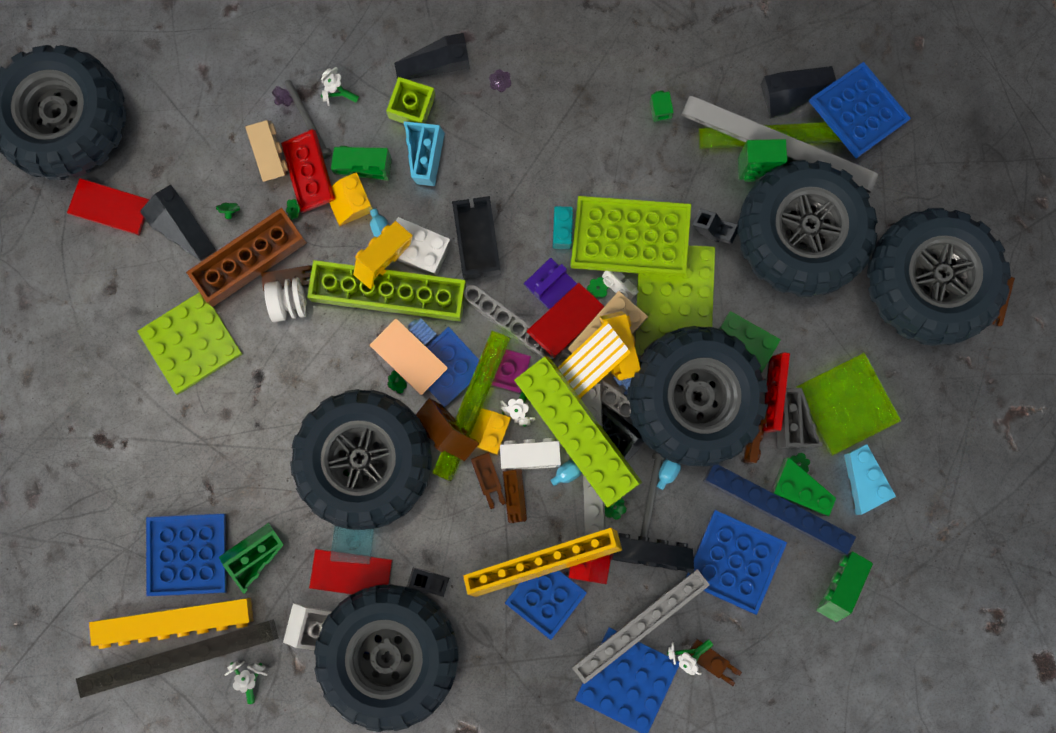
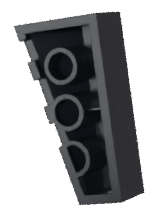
(655, 554)

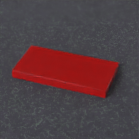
(308, 171)
(108, 206)
(565, 320)
(776, 393)
(347, 576)

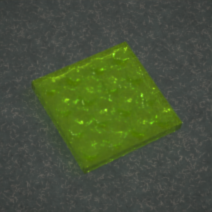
(848, 404)

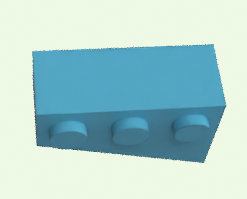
(424, 151)
(867, 480)

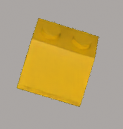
(350, 200)
(490, 430)

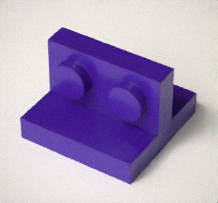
(550, 283)

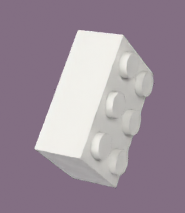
(426, 249)
(530, 454)

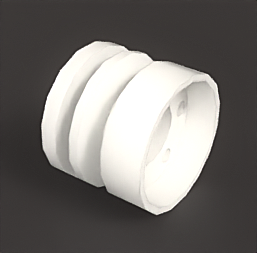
(281, 300)

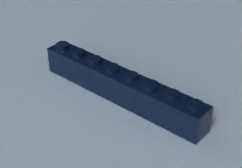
(779, 509)

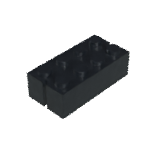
(476, 238)

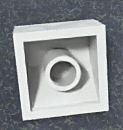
(304, 626)

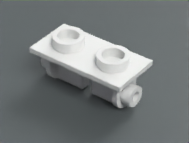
(614, 281)

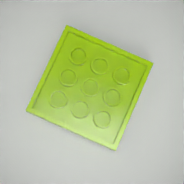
(189, 343)

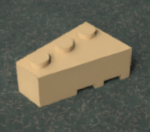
(266, 150)

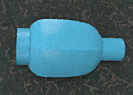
(377, 222)
(566, 473)
(668, 473)

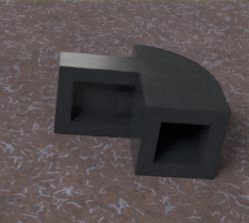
(714, 228)
(427, 581)

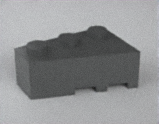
(797, 425)

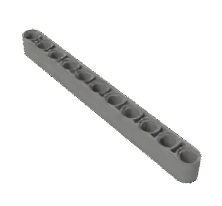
(746, 129)
(523, 338)

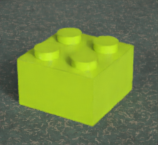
(410, 102)

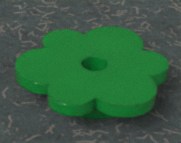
(292, 209)
(597, 283)
(801, 457)

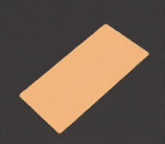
(408, 356)

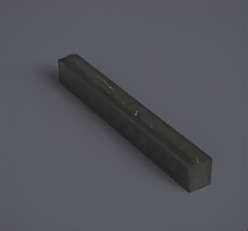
(176, 658)

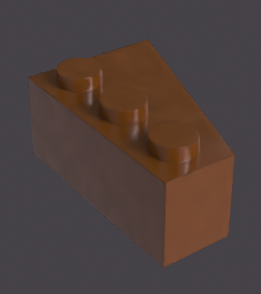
(444, 431)

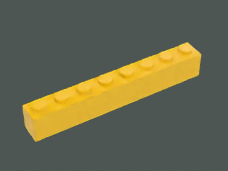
(542, 562)
(169, 622)

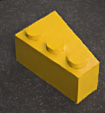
(381, 253)
(621, 325)

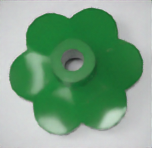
(228, 209)
(396, 382)
(616, 513)

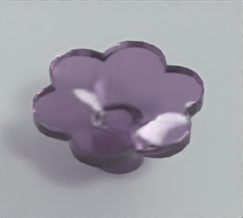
(500, 84)
(282, 96)

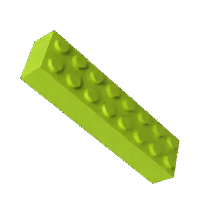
(392, 292)
(578, 431)

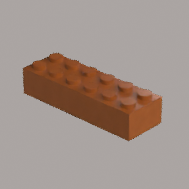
(246, 257)

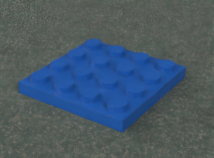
(859, 110)
(185, 555)
(737, 561)
(630, 686)

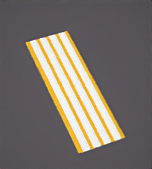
(594, 359)

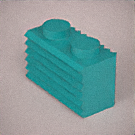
(562, 227)

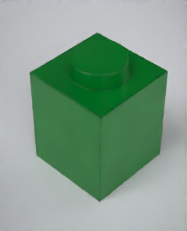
(661, 106)

